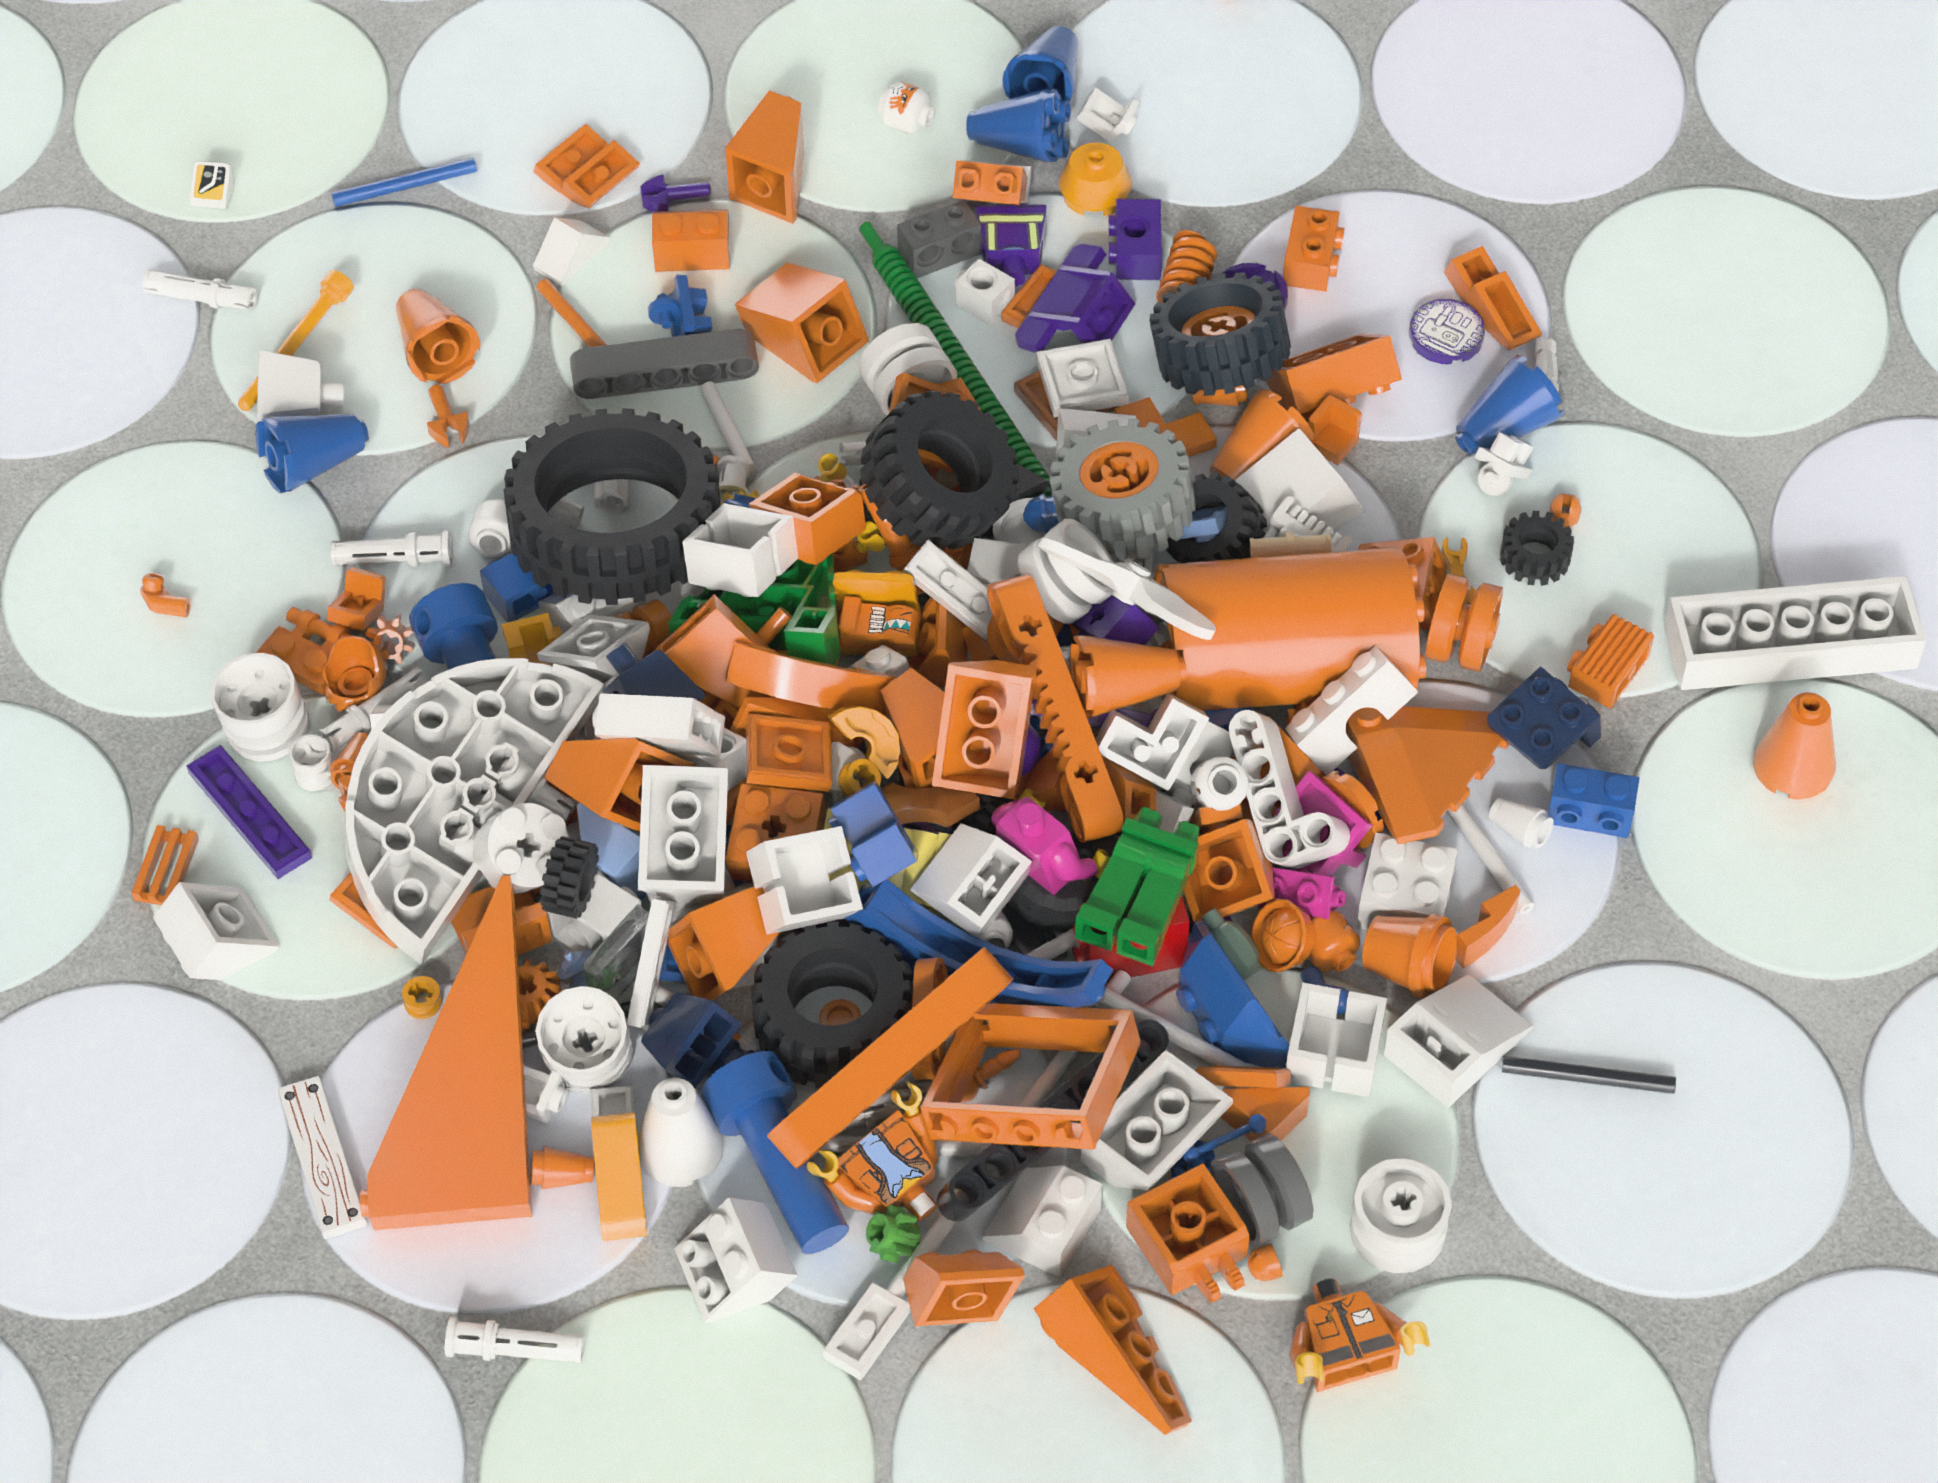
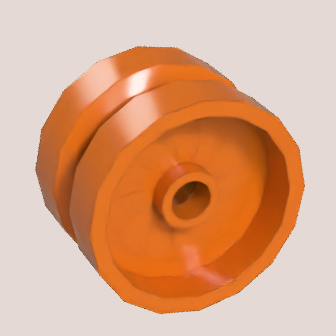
(1470, 624)

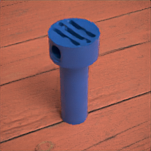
(454, 625)
(750, 1101)

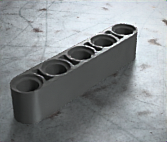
(664, 363)

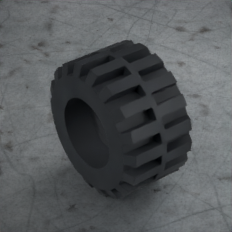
(1243, 522)

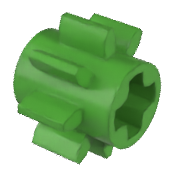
(893, 1233)

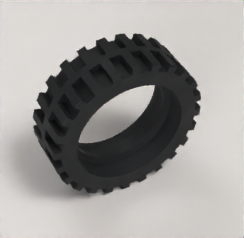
(602, 450)

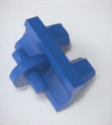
(678, 309)

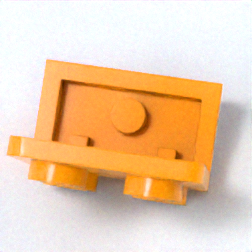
(880, 589)

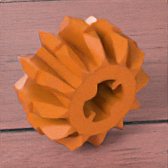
(536, 989)

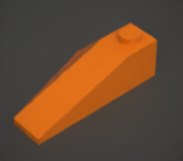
(1098, 1327)

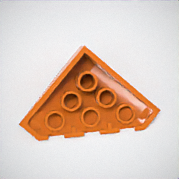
(1420, 763)

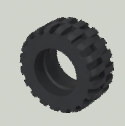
(971, 448)
(822, 960)

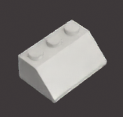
(683, 833)
(1155, 1124)

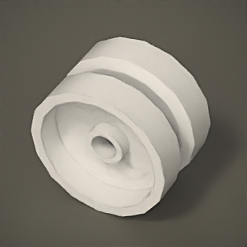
(903, 349)
(1062, 586)
(1400, 1215)

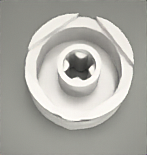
(497, 851)

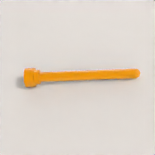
(334, 289)

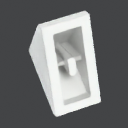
(568, 249)

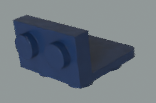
(1544, 719)

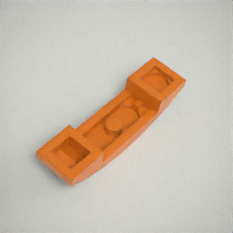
(805, 680)

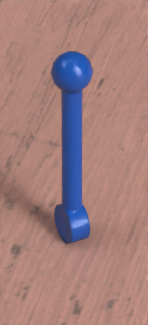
(1256, 1124)

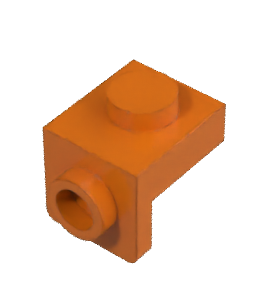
(360, 601)

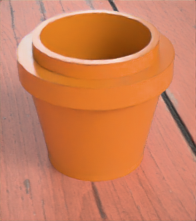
(1411, 951)

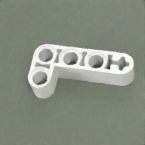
(1280, 785)

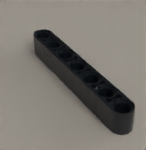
(1013, 1160)

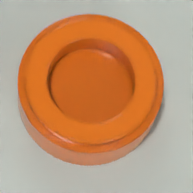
(839, 1012)

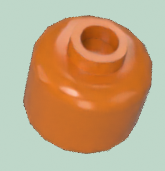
(1334, 943)

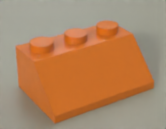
(1336, 369)
(984, 727)

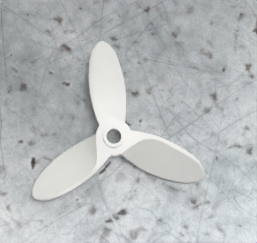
(1135, 586)

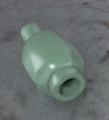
(1235, 943)

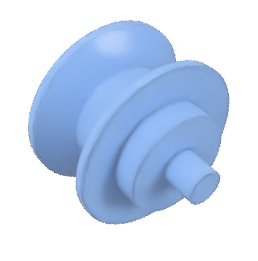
(573, 967)

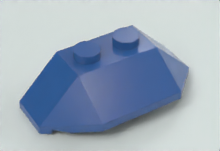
(1225, 1005)

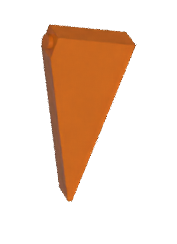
(462, 1121)

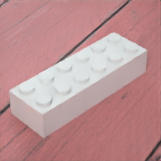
(1794, 632)

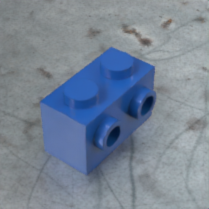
(1593, 800)

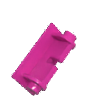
(1308, 891)

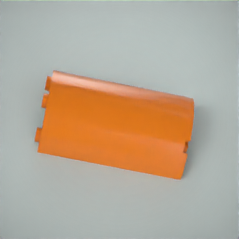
(1292, 623)

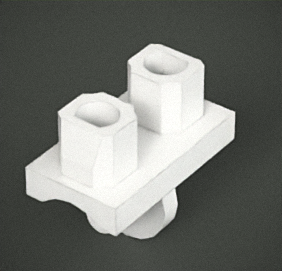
(1505, 461)

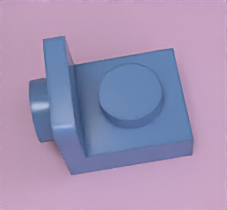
(1206, 524)

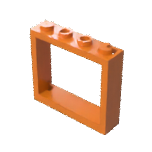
(1031, 1029)

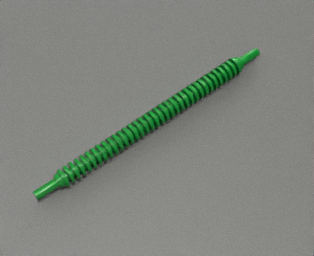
(921, 310)

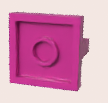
(1320, 797)

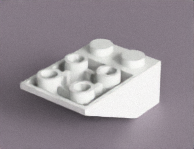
(1454, 1038)

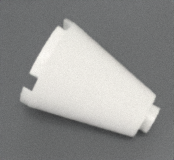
(678, 1136)

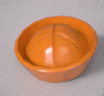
(1282, 935)

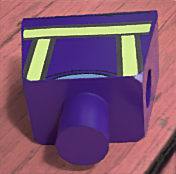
(1013, 238)

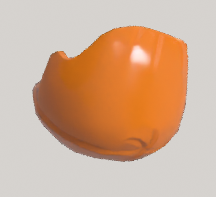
(353, 672)

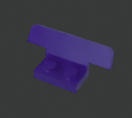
(1077, 300)

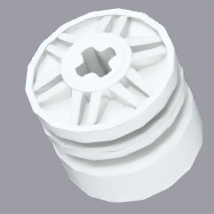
(259, 706)
(581, 1016)

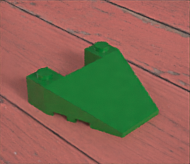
(803, 592)

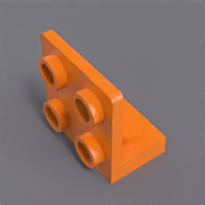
(1430, 569)
(531, 920)

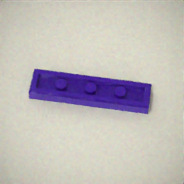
(249, 812)

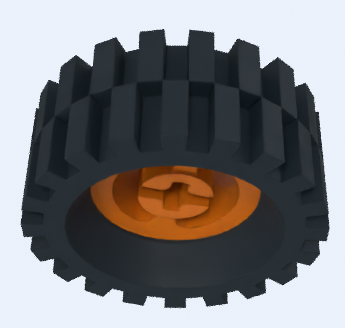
(1220, 334)

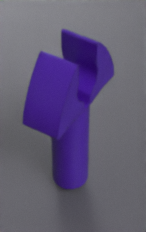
(666, 193)

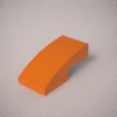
(1493, 921)

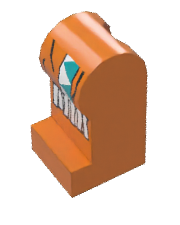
(877, 625)

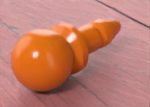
(988, 1070)

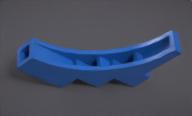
(925, 935)

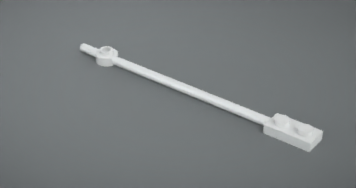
(883, 1311)

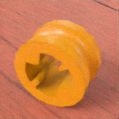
(866, 770)
(425, 1009)

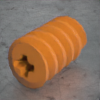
(1188, 259)

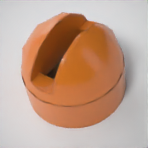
(1570, 501)
(1264, 1263)

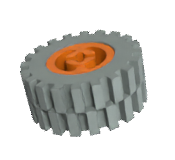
(1125, 486)

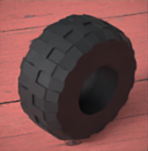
(1060, 911)

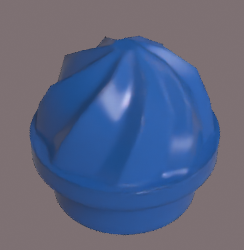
(1041, 514)

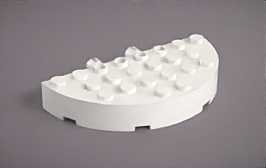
(440, 771)

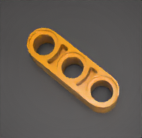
(618, 1176)

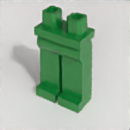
(1140, 887)

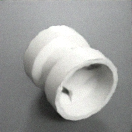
(311, 762)

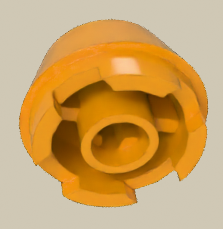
(1094, 179)

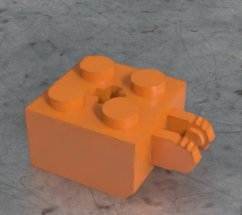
(822, 513)
(768, 813)
(1189, 1233)

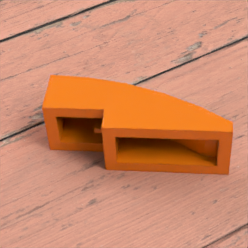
(1493, 297)

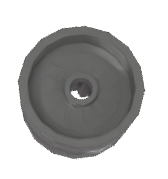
(1264, 1188)

